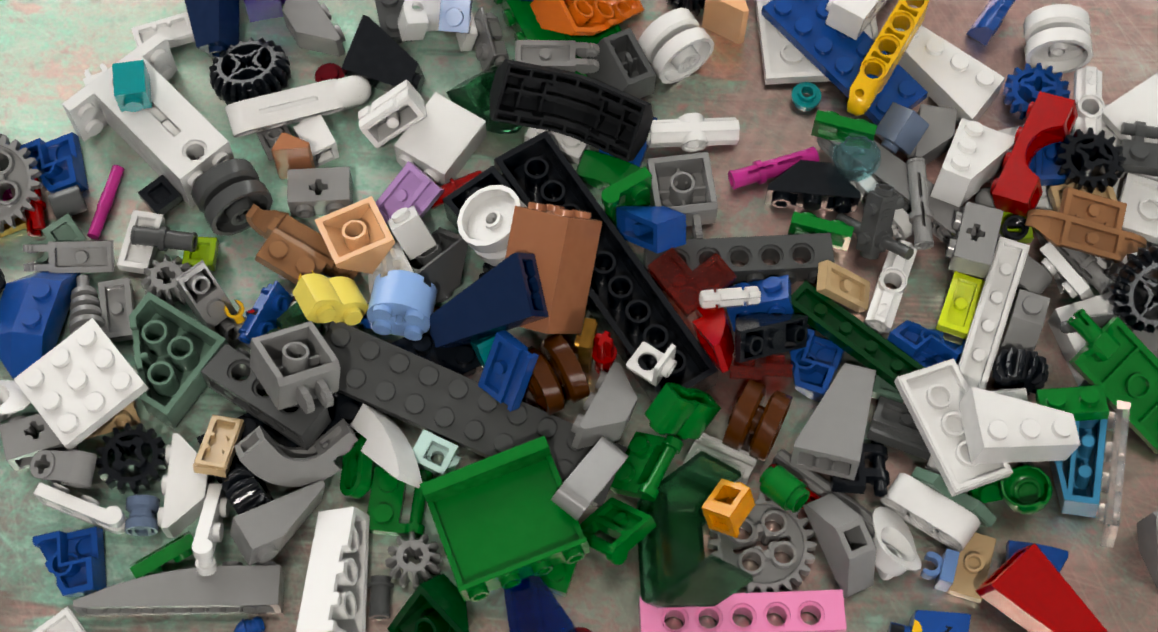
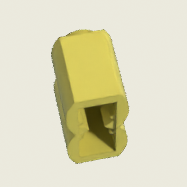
(330, 299)

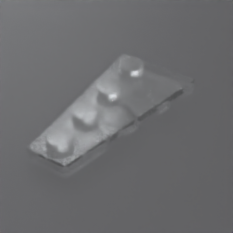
(1113, 480)

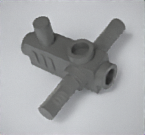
(875, 231)

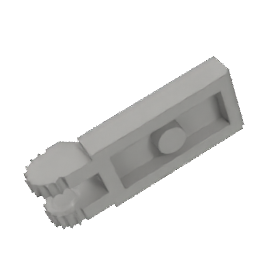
(559, 54)
(73, 256)

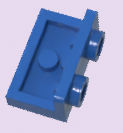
(774, 298)

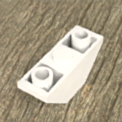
(182, 488)

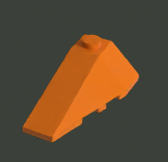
(583, 16)

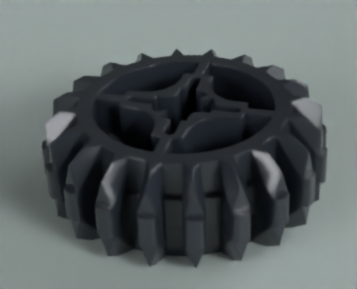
(249, 70)
(1131, 295)

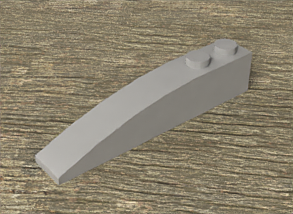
(229, 590)

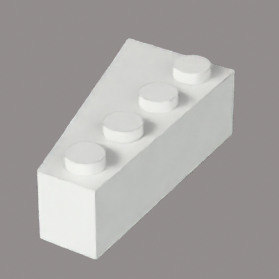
(337, 573)

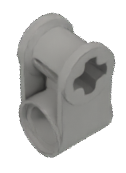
(65, 468)

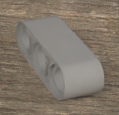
(589, 478)

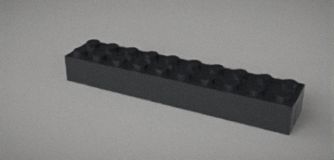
(621, 289)

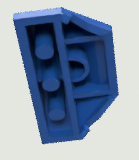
(33, 317)

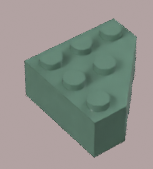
(170, 357)

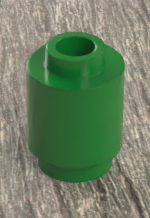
(784, 488)

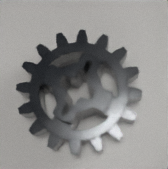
(1090, 160)
(130, 472)

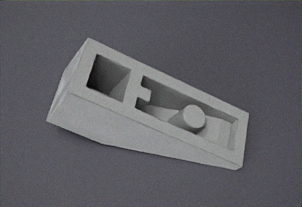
(269, 527)

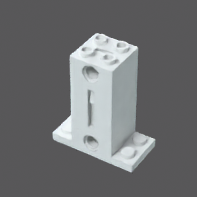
(168, 136)

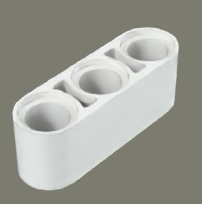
(931, 512)

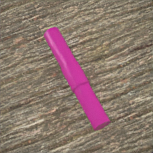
(105, 202)

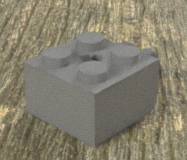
(685, 186)
(296, 367)

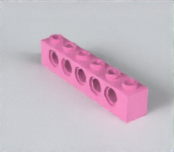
(824, 604)

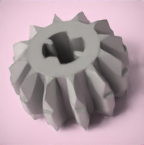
(157, 279)
(420, 550)

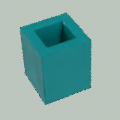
(132, 86)

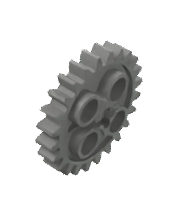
(21, 178)
(771, 573)

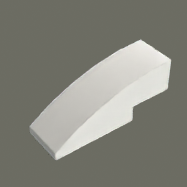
(387, 445)

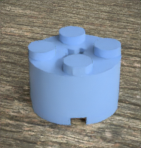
(401, 304)

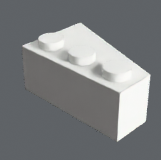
(971, 161)
(1014, 429)

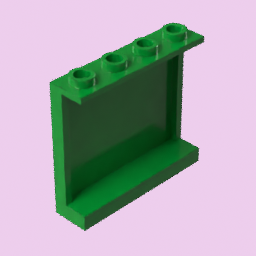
(502, 520)

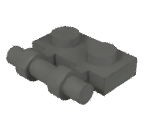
(1140, 155)

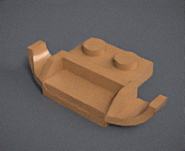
(1087, 225)
(291, 246)

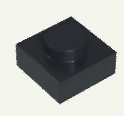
(160, 196)

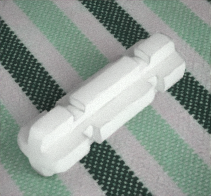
(729, 297)

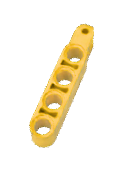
(889, 39)

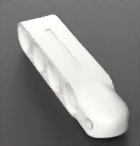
(297, 104)

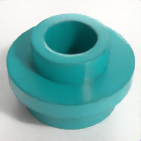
(806, 103)

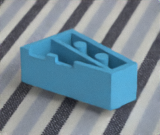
(1080, 476)

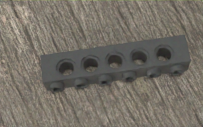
(752, 252)

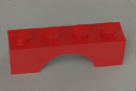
(1047, 122)

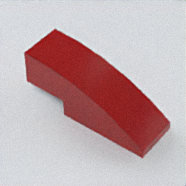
(715, 336)

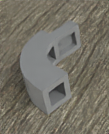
(295, 465)

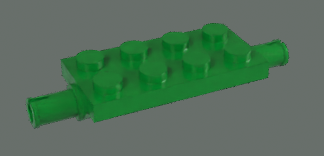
(1123, 367)

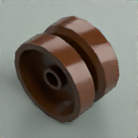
(556, 375)
(754, 419)

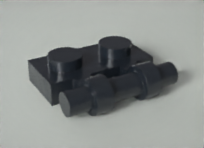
(876, 476)

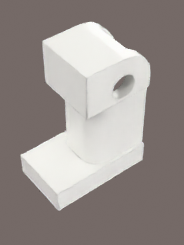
(416, 22)

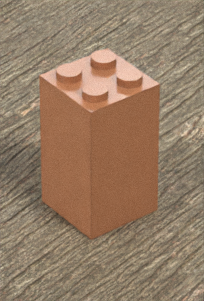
(565, 257)

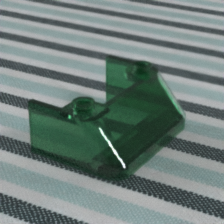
(673, 553)

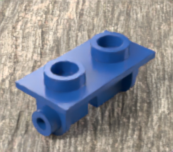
(269, 306)

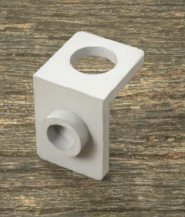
(664, 366)

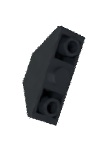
(814, 188)
(768, 335)

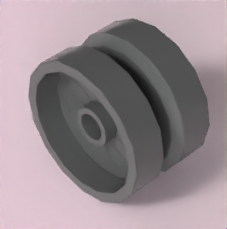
(227, 195)

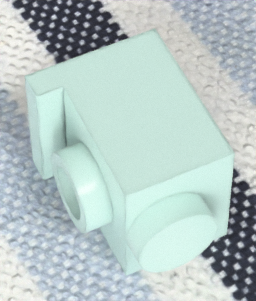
(430, 445)

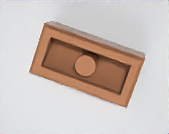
(291, 153)

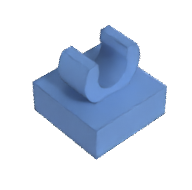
(945, 568)

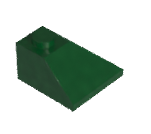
(433, 608)

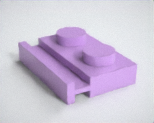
(409, 189)

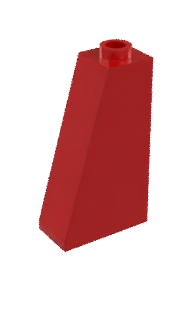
(1037, 595)

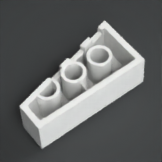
(950, 75)

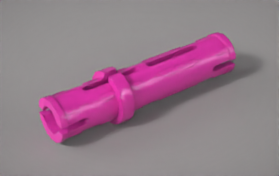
(761, 171)

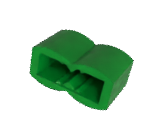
(681, 411)

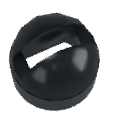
(1015, 222)

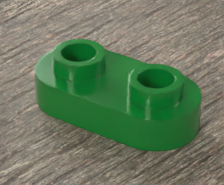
(356, 471)

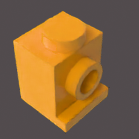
(728, 507)

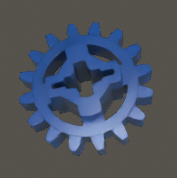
(1025, 86)

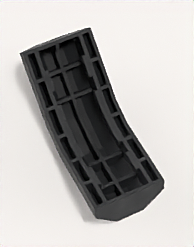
(570, 106)

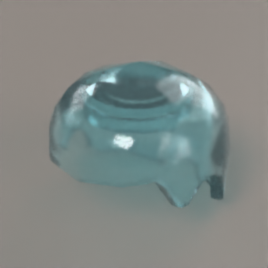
(856, 158)

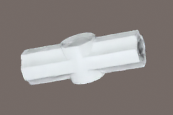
(1089, 98)
(693, 132)
(886, 300)

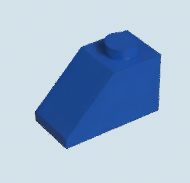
(652, 227)

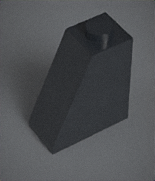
(380, 59)

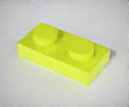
(960, 305)

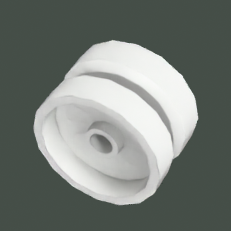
(1058, 38)
(676, 45)
(487, 221)

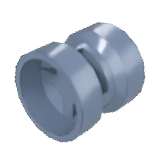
(142, 515)

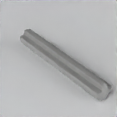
(822, 487)

